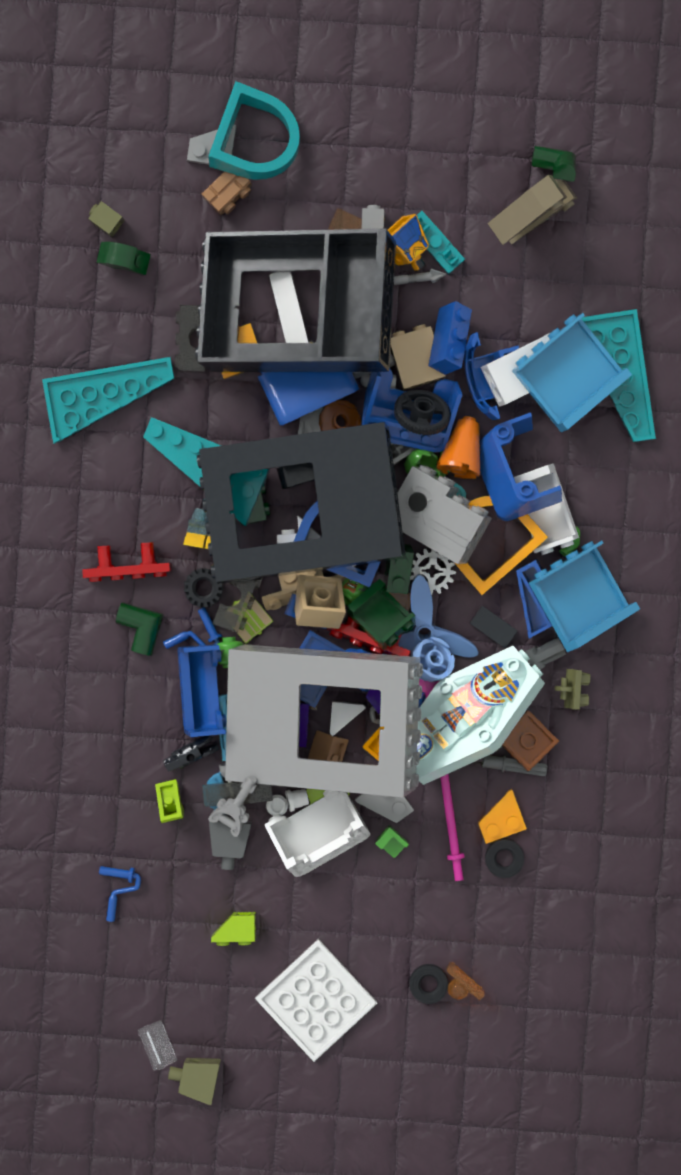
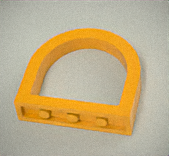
(538, 538)

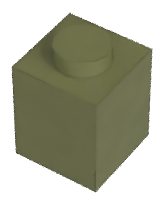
(105, 218)

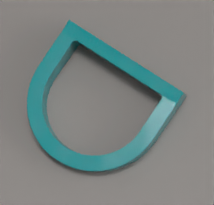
(255, 98)

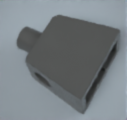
(226, 845)

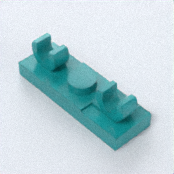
(439, 245)

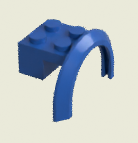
(475, 378)

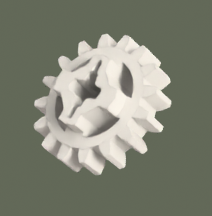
(433, 561)

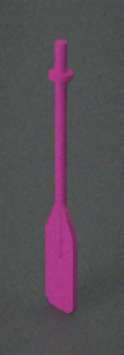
(455, 854)

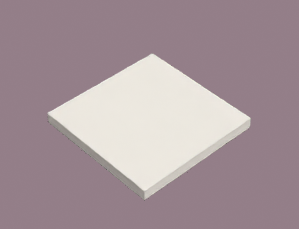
(316, 1000)

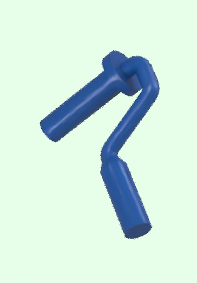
(214, 636)
(120, 873)

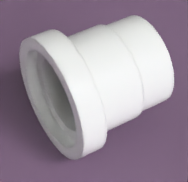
(296, 799)

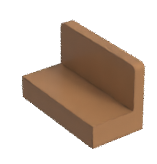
(328, 747)

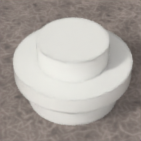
(277, 806)

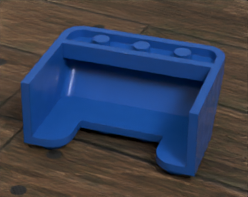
(380, 404)

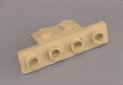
(289, 586)

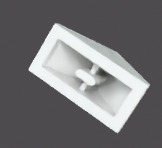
(343, 713)

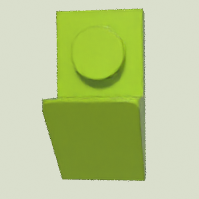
(169, 801)

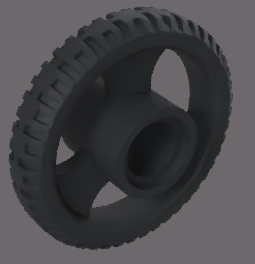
(422, 410)

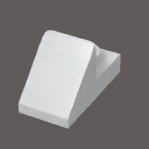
(289, 535)

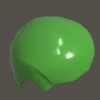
(420, 457)

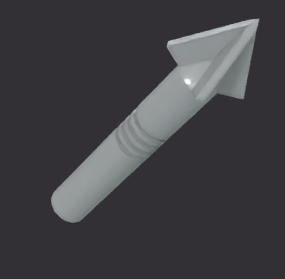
(432, 276)

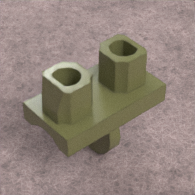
(571, 689)

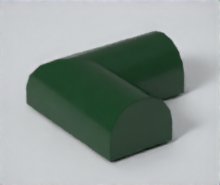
(560, 161)
(146, 624)

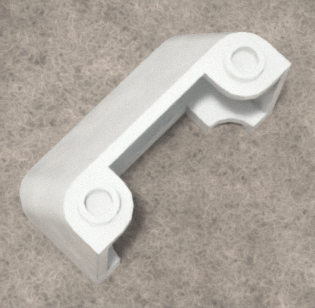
(317, 832)

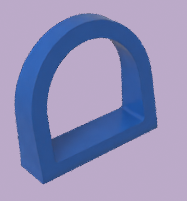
(352, 573)

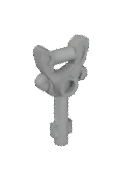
(234, 808)

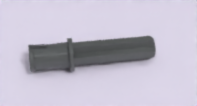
(512, 765)

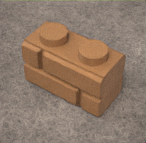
(226, 191)

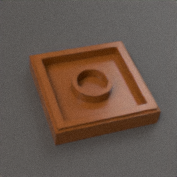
(529, 741)

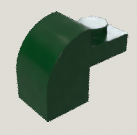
(123, 257)

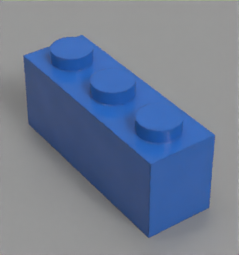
(450, 337)

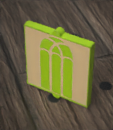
(257, 621)

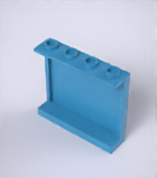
(569, 373)
(581, 597)

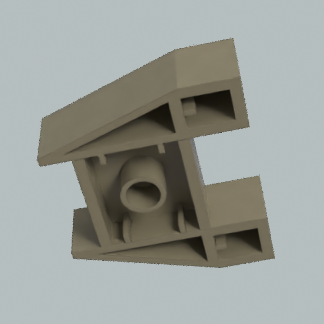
(532, 209)

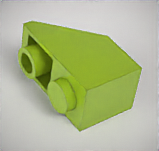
(237, 928)

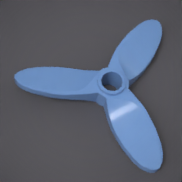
(423, 609)

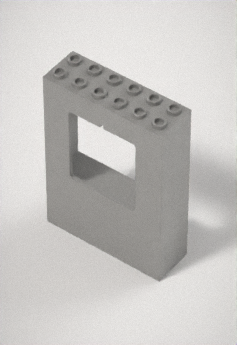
(266, 718)

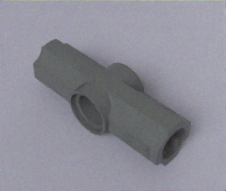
(545, 653)

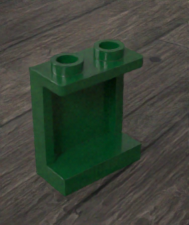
(381, 615)

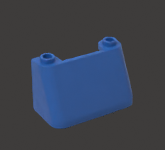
(303, 392)

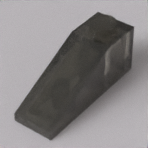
(214, 792)

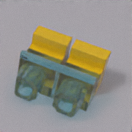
(196, 530)

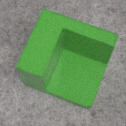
(391, 841)

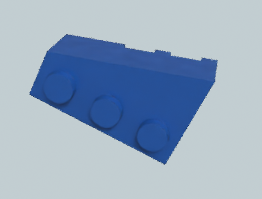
(534, 614)

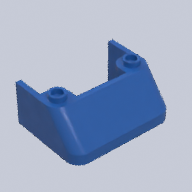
(508, 497)
(200, 690)

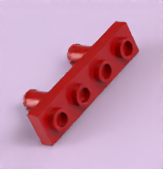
(137, 571)
(358, 638)

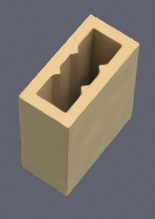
(412, 357)

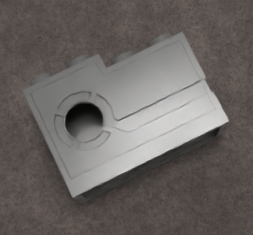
(440, 517)

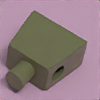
(197, 1078)

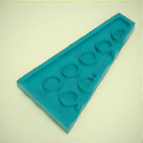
(622, 339)
(89, 396)
(182, 451)

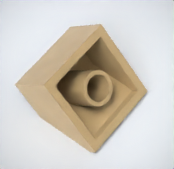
(319, 602)

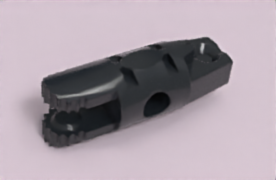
(190, 753)

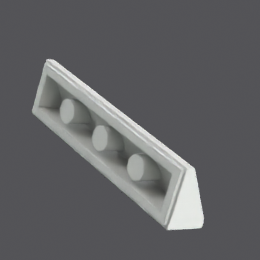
(288, 307)

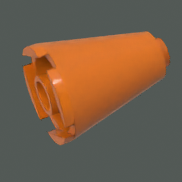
(462, 450)

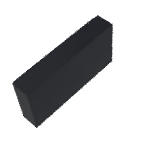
(493, 626)

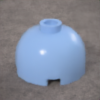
(435, 659)

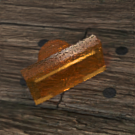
(462, 984)

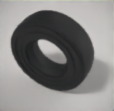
(508, 871)
(428, 970)

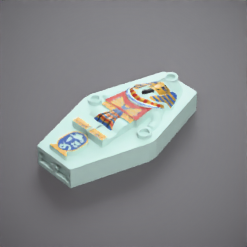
(474, 712)

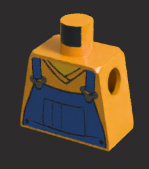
(409, 241)

